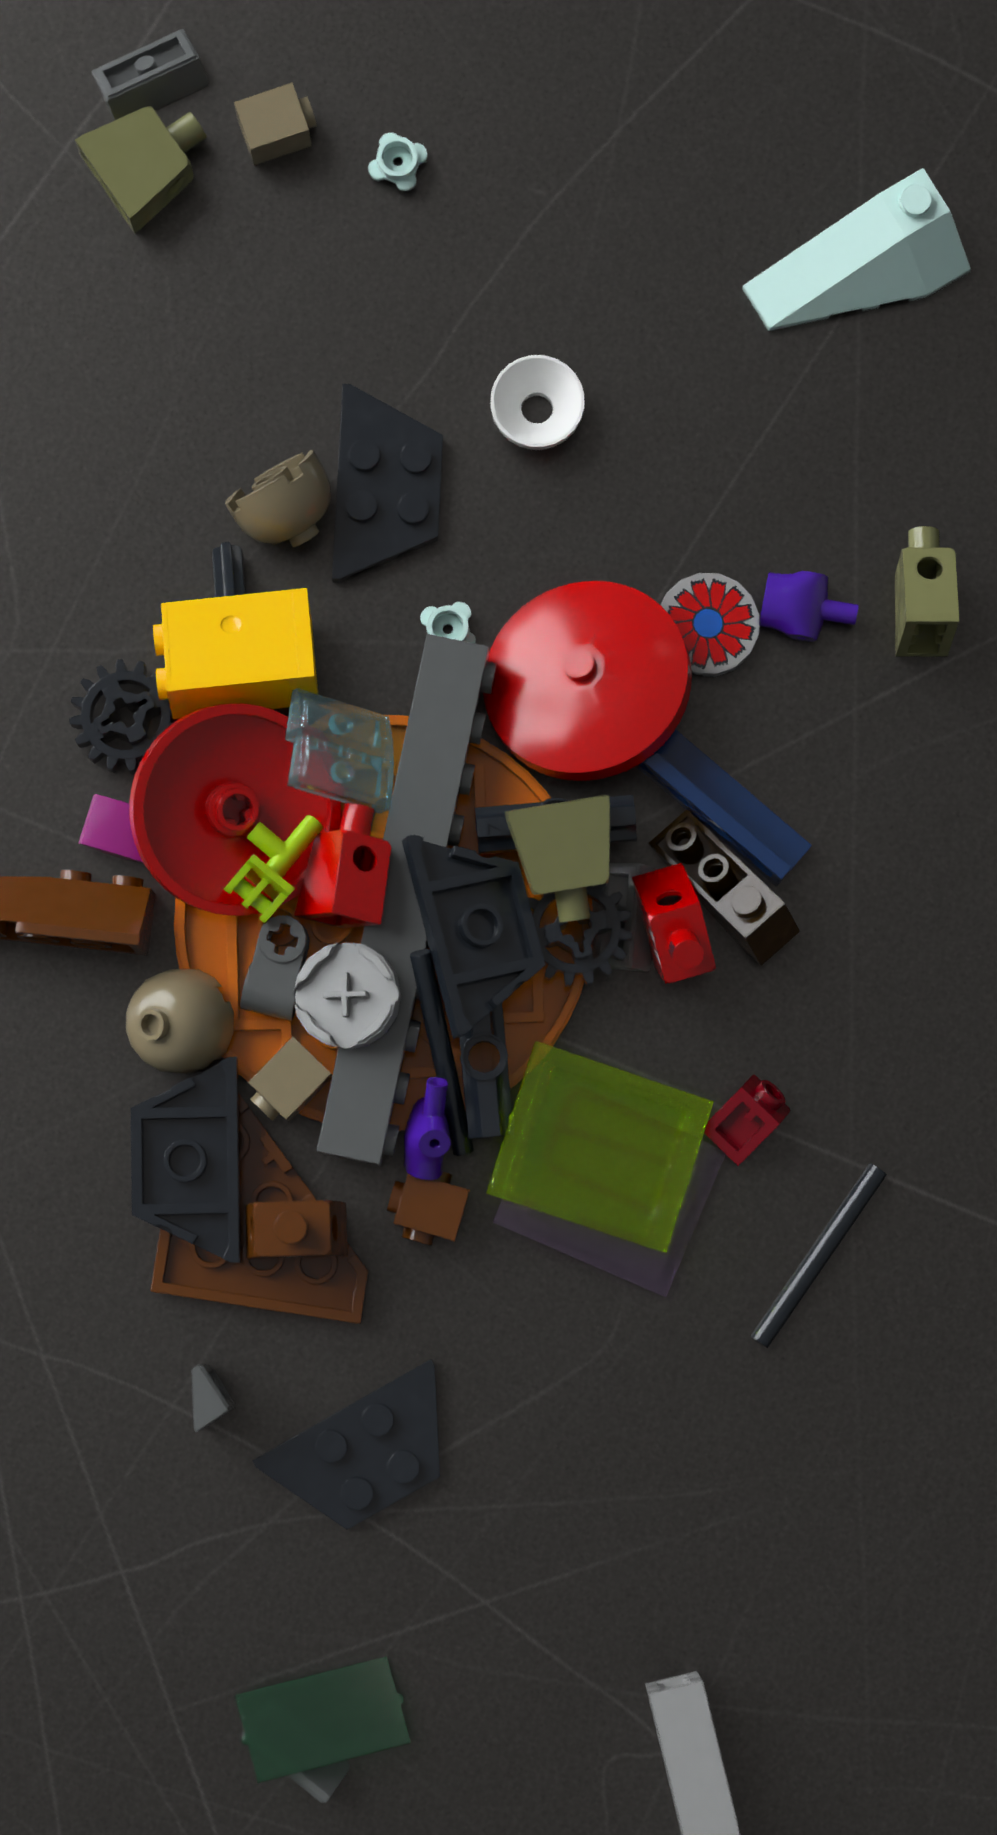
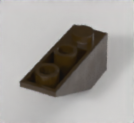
(727, 887)

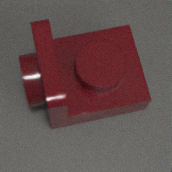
(747, 1118)

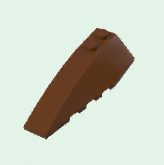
(77, 912)

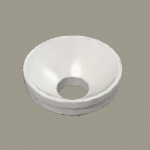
(537, 377)

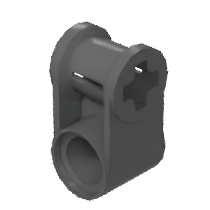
(273, 976)

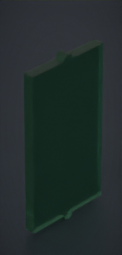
(322, 1719)

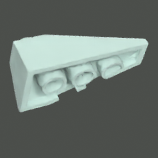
(876, 255)

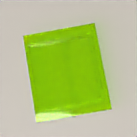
(600, 1147)

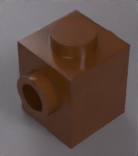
(428, 1208)

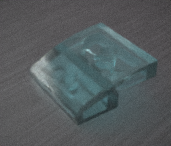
(340, 751)

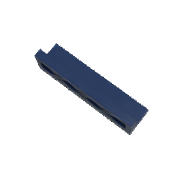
(725, 807)

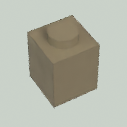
(275, 123)
(288, 1081)

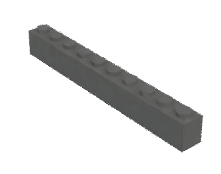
(422, 804)

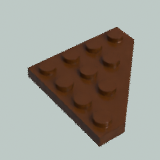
(297, 1285)

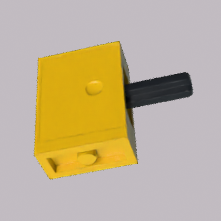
(235, 644)

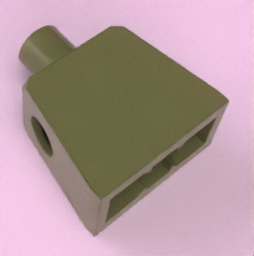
(141, 161)
(925, 596)
(564, 850)

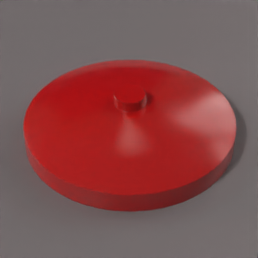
(588, 680)
(205, 793)

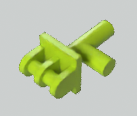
(269, 875)

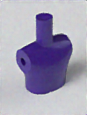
(800, 605)
(427, 1133)

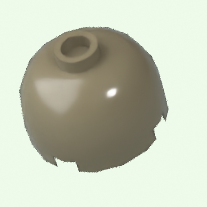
(284, 501)
(179, 1021)

